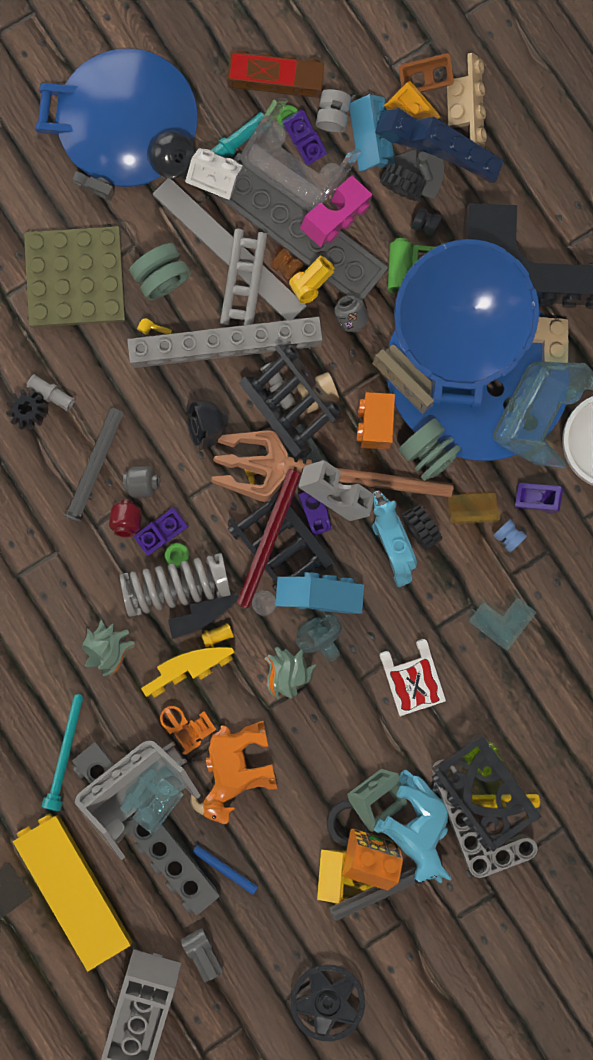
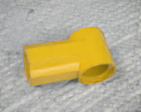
(306, 283)

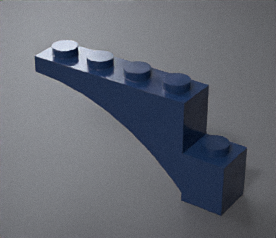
(438, 140)

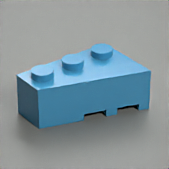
(320, 593)

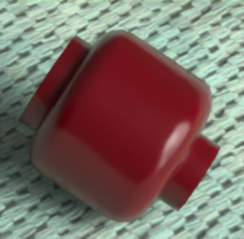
(125, 519)

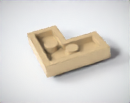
(554, 339)

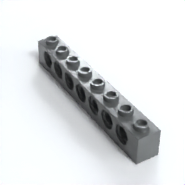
(192, 902)

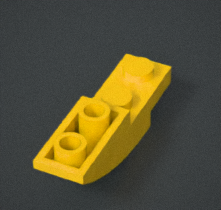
(196, 662)

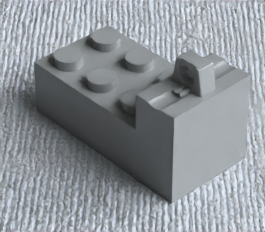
(142, 1007)

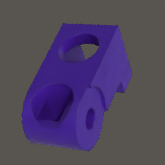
(315, 513)

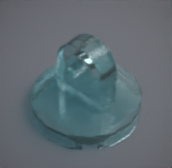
(320, 635)

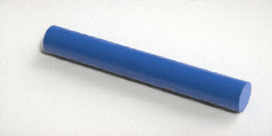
(225, 869)

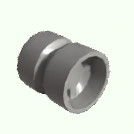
(333, 109)

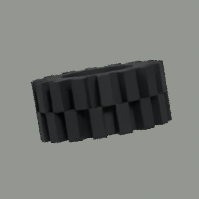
(403, 182)
(422, 527)

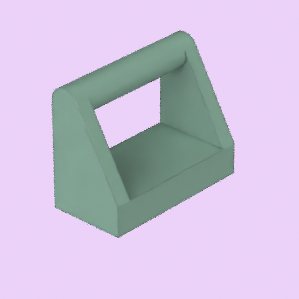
(373, 789)

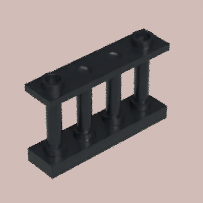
(269, 405)
(303, 540)

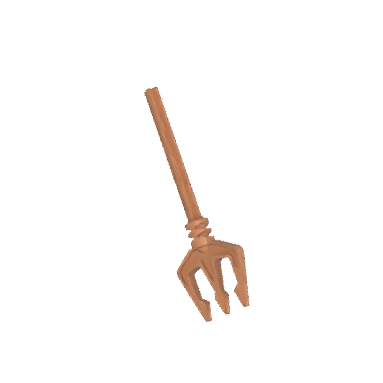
(277, 463)

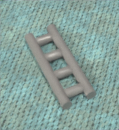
(235, 266)

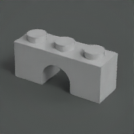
(322, 483)

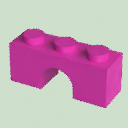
(324, 224)

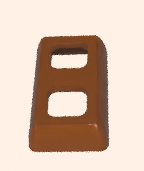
(427, 67)

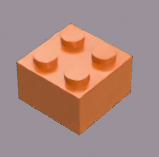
(377, 420)

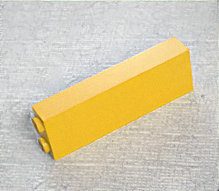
(72, 891)

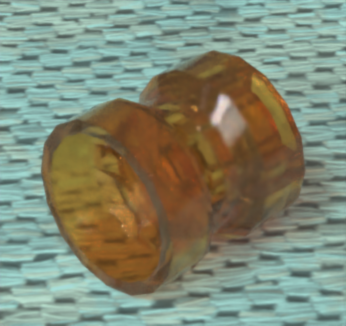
(286, 264)

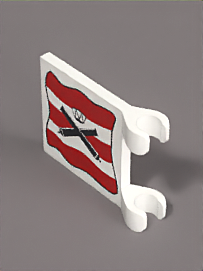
(414, 682)

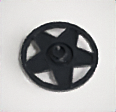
(327, 1003)

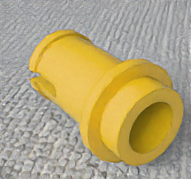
(216, 635)

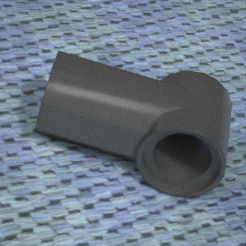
(199, 948)

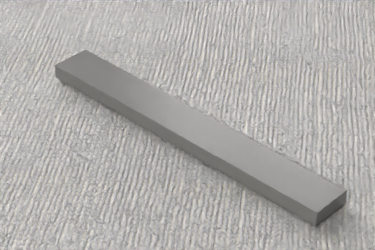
(221, 242)

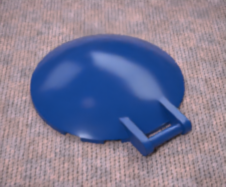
(115, 110)
(466, 316)

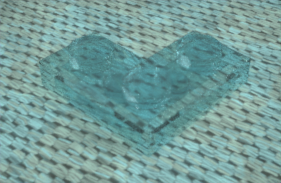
(504, 628)

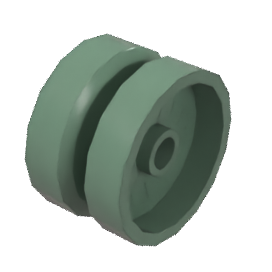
(160, 271)

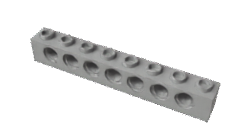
(224, 342)

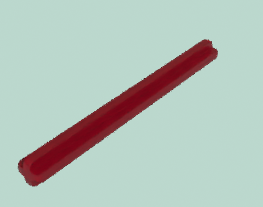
(268, 538)

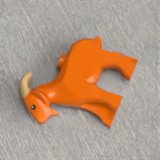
(230, 770)

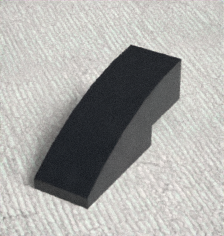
(202, 615)

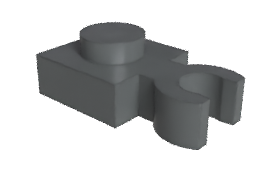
(99, 186)

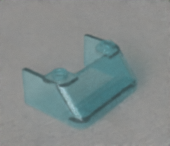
(535, 406)

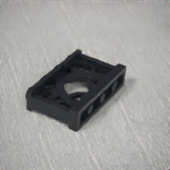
(518, 803)

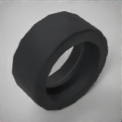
(331, 819)

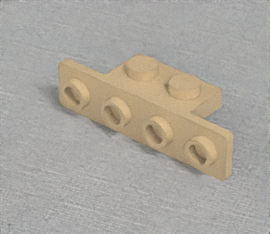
(466, 101)

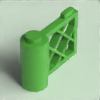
(401, 258)

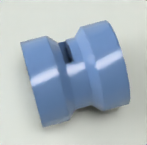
(510, 536)

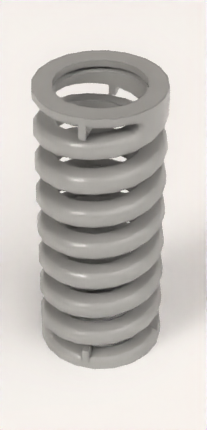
(134, 595)

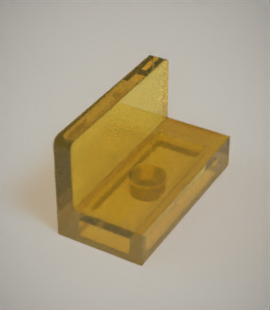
(473, 508)

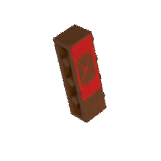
(275, 74)

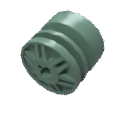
(429, 450)

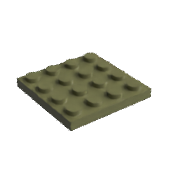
(74, 277)

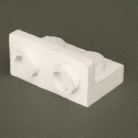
(213, 173)

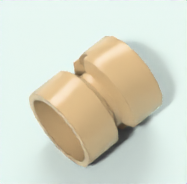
(326, 383)

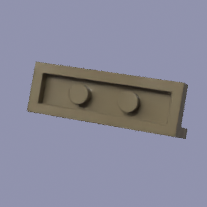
(405, 377)

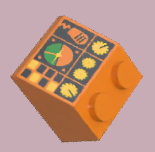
(372, 860)

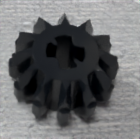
(23, 402)

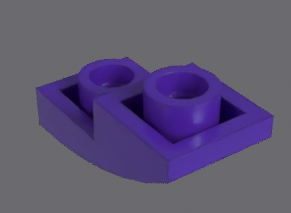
(303, 137)
(161, 531)

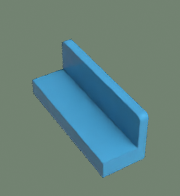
(365, 117)

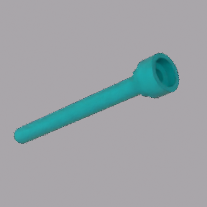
(53, 800)

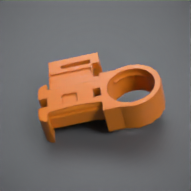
(188, 734)

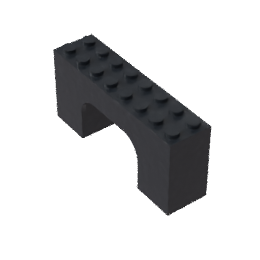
(553, 282)

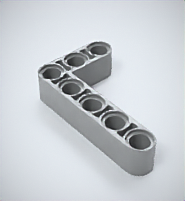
(477, 851)

